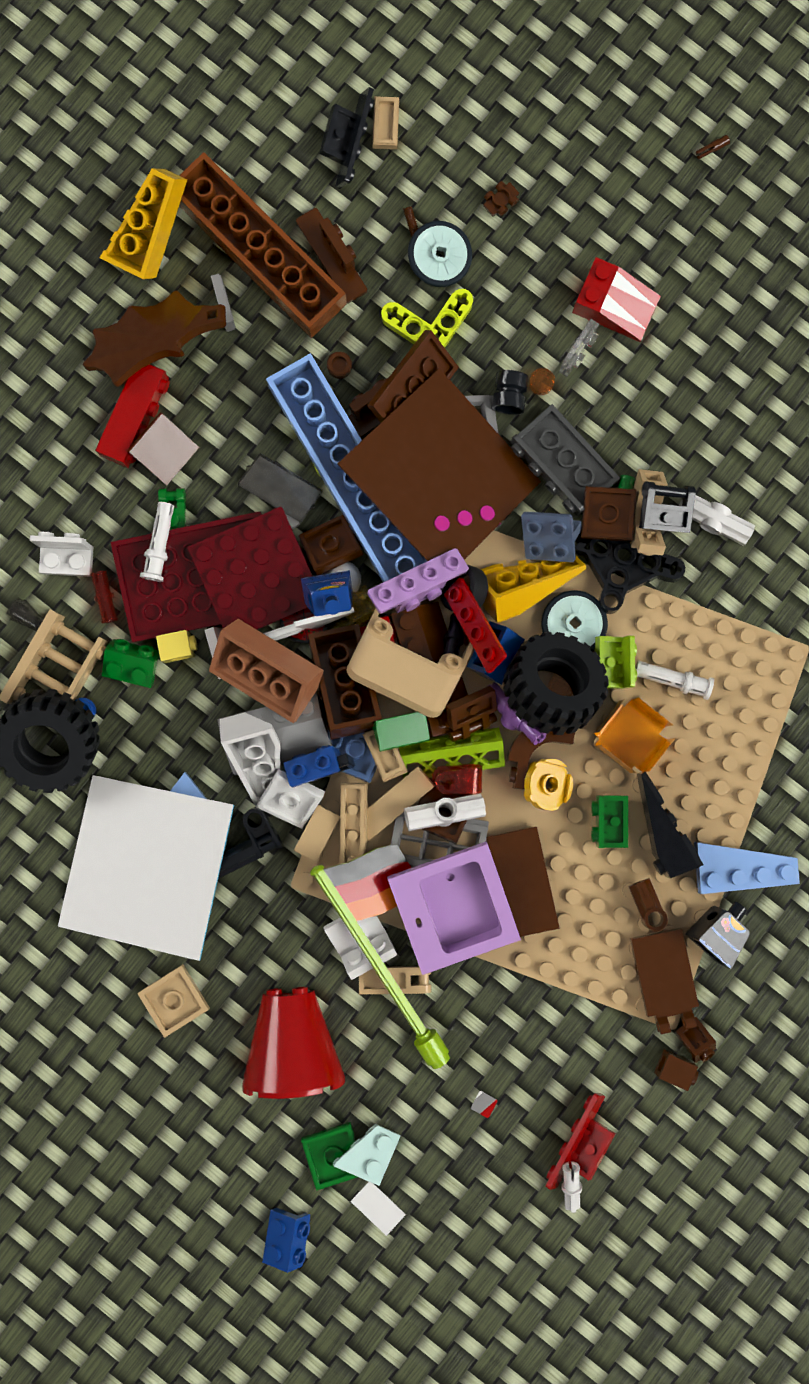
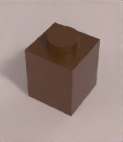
(676, 1070)

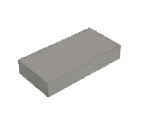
(222, 298)

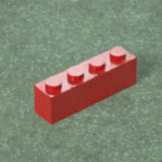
(132, 414)

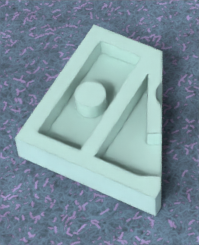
(370, 1154)

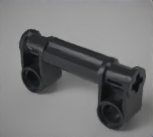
(252, 848)

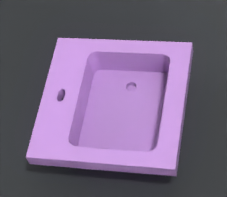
(458, 908)

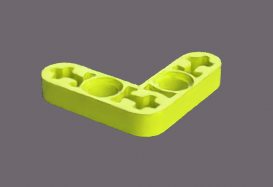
(402, 312)

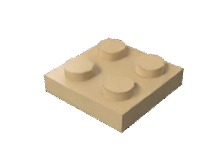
(173, 1000)

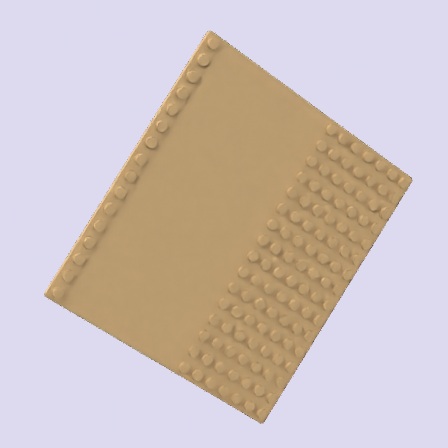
(704, 777)

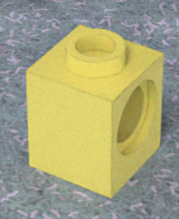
(176, 646)

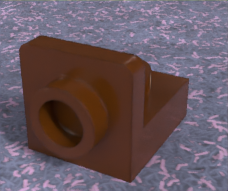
(697, 1041)

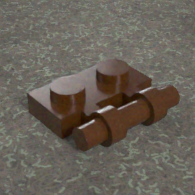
(472, 713)

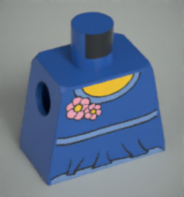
(328, 593)

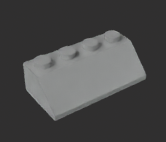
(296, 738)

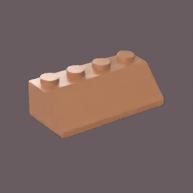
(265, 670)

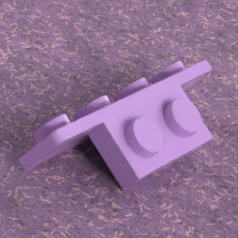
(418, 583)

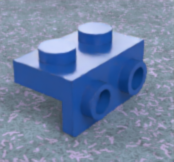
(312, 766)
(286, 1240)

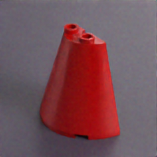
(291, 1048)

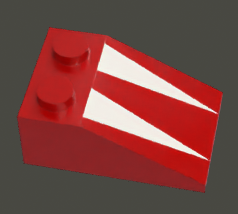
(616, 300)

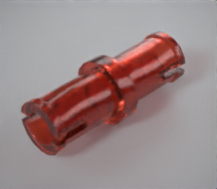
(104, 597)

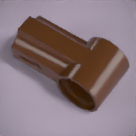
(648, 902)

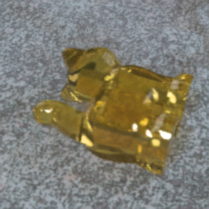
(363, 609)

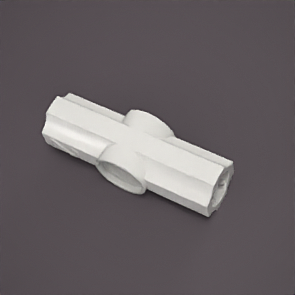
(719, 520)
(428, 814)

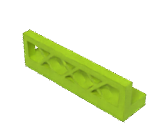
(443, 748)

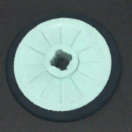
(440, 237)
(575, 605)

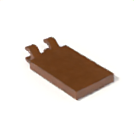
(665, 977)

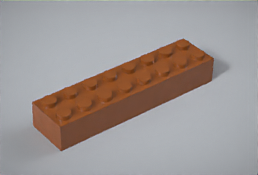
(260, 246)

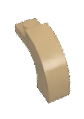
(647, 540)

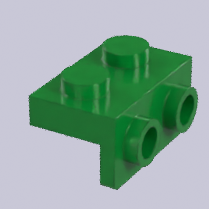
(130, 662)
(611, 821)

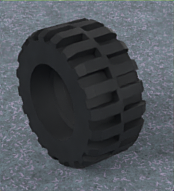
(541, 705)
(61, 714)

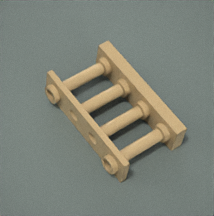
(41, 647)

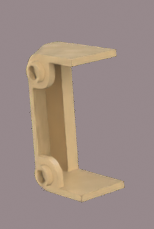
(403, 673)

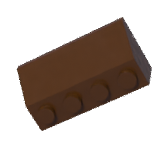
(423, 633)

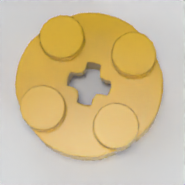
(535, 782)

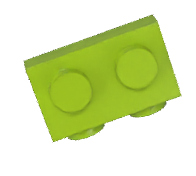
(619, 660)

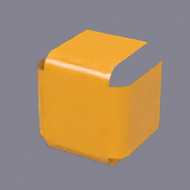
(633, 736)

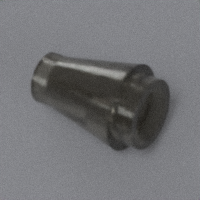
(25, 614)

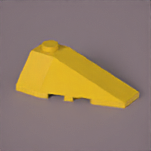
(523, 585)

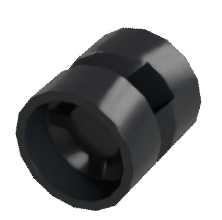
(510, 392)

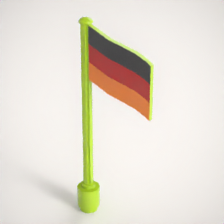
(363, 891)

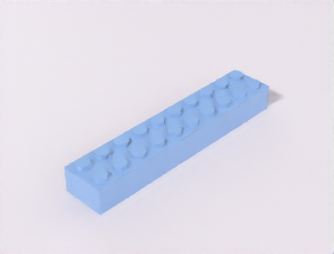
(327, 439)

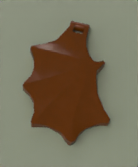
(150, 335)

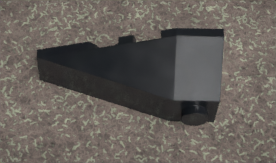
(670, 847)

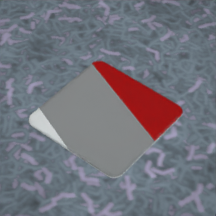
(484, 1104)

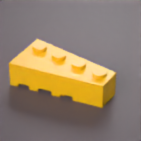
(147, 225)

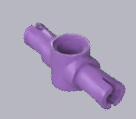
(511, 721)

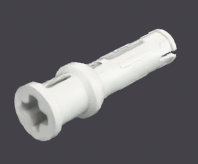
(156, 553)
(685, 682)

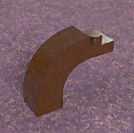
(522, 750)

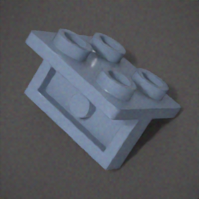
(550, 536)

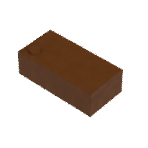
(346, 703)

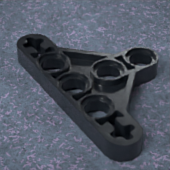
(633, 570)

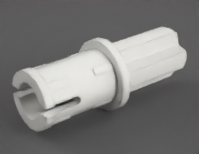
(571, 1186)

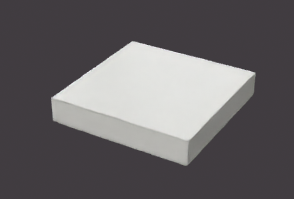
(290, 803)

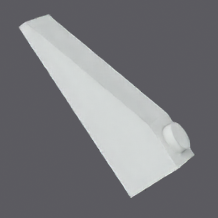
(252, 750)

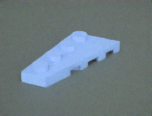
(742, 869)

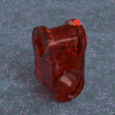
(463, 779)

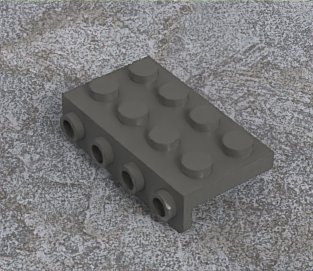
(562, 458)

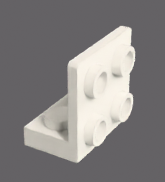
(64, 555)
(350, 952)

